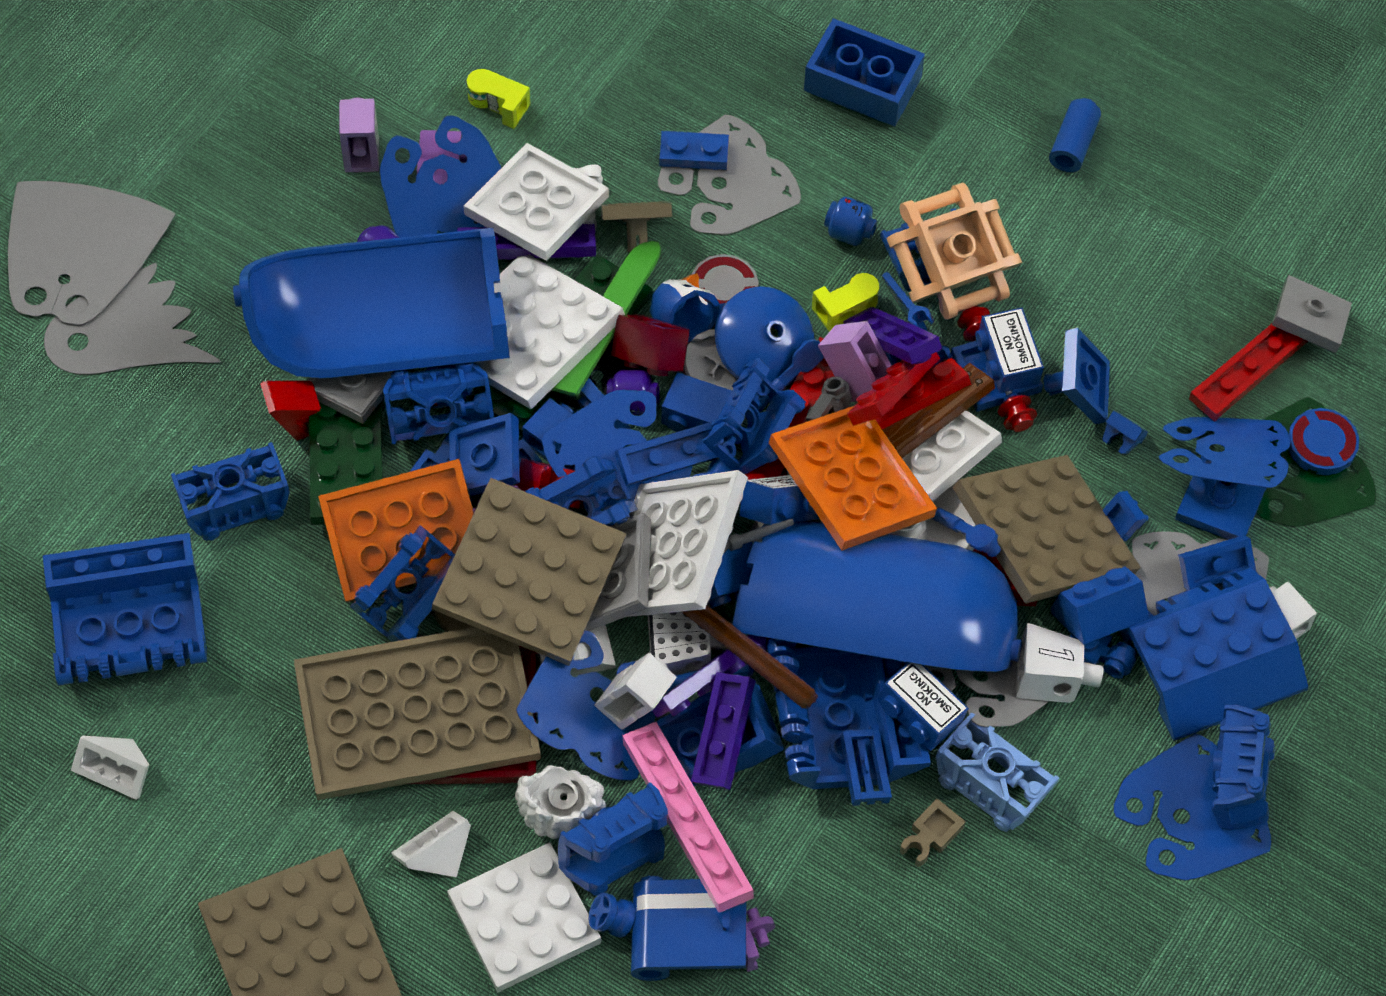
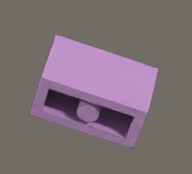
(855, 356)

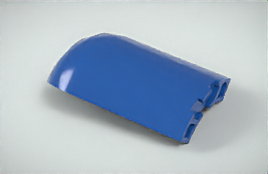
(377, 305)
(881, 599)

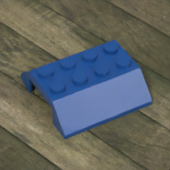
(125, 608)
(1218, 652)
(845, 701)

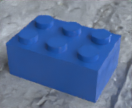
(864, 72)

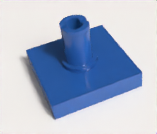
(1083, 376)
(487, 451)
(1220, 506)

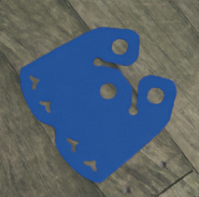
(431, 206)
(592, 434)
(1245, 452)
(567, 705)
(1188, 785)

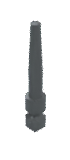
(736, 541)

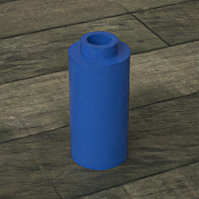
(1075, 135)

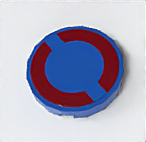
(1323, 441)

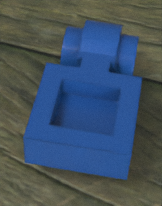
(1117, 660)

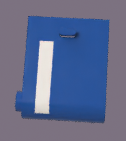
(683, 930)

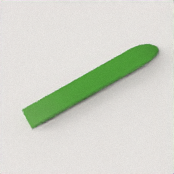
(623, 292)

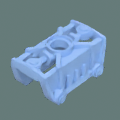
(987, 787)

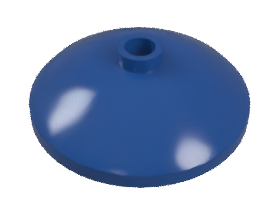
(745, 333)

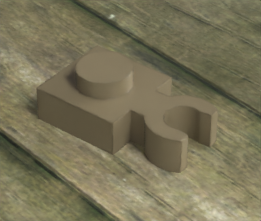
(934, 829)

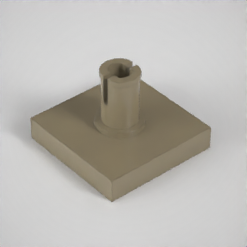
(636, 217)

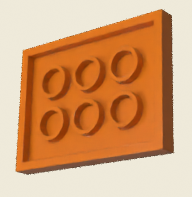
(852, 478)
(374, 516)

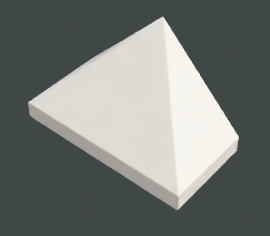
(112, 763)
(437, 847)

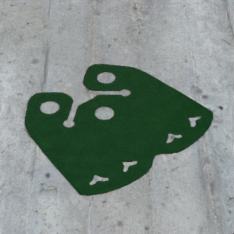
(1322, 494)

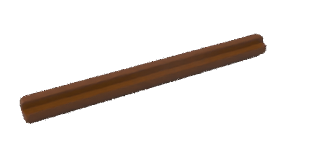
(754, 656)

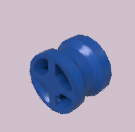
(612, 915)

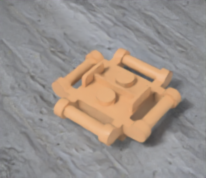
(955, 249)

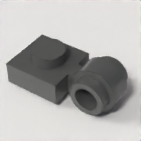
(834, 398)

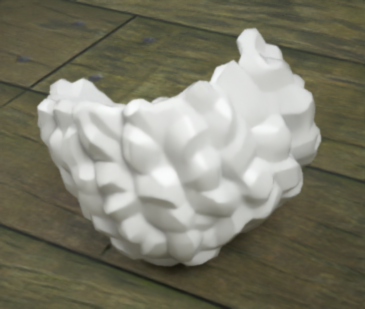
(542, 804)

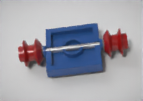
(1013, 402)

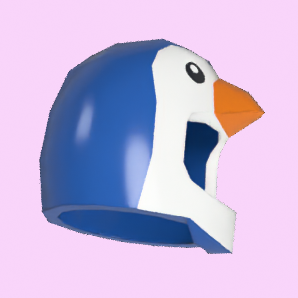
(683, 305)

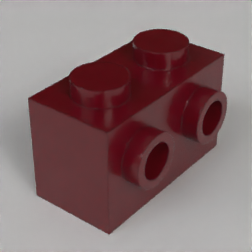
(650, 344)

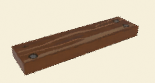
(923, 424)

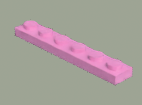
(689, 818)

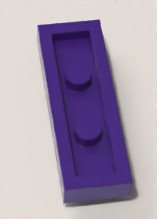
(723, 731)

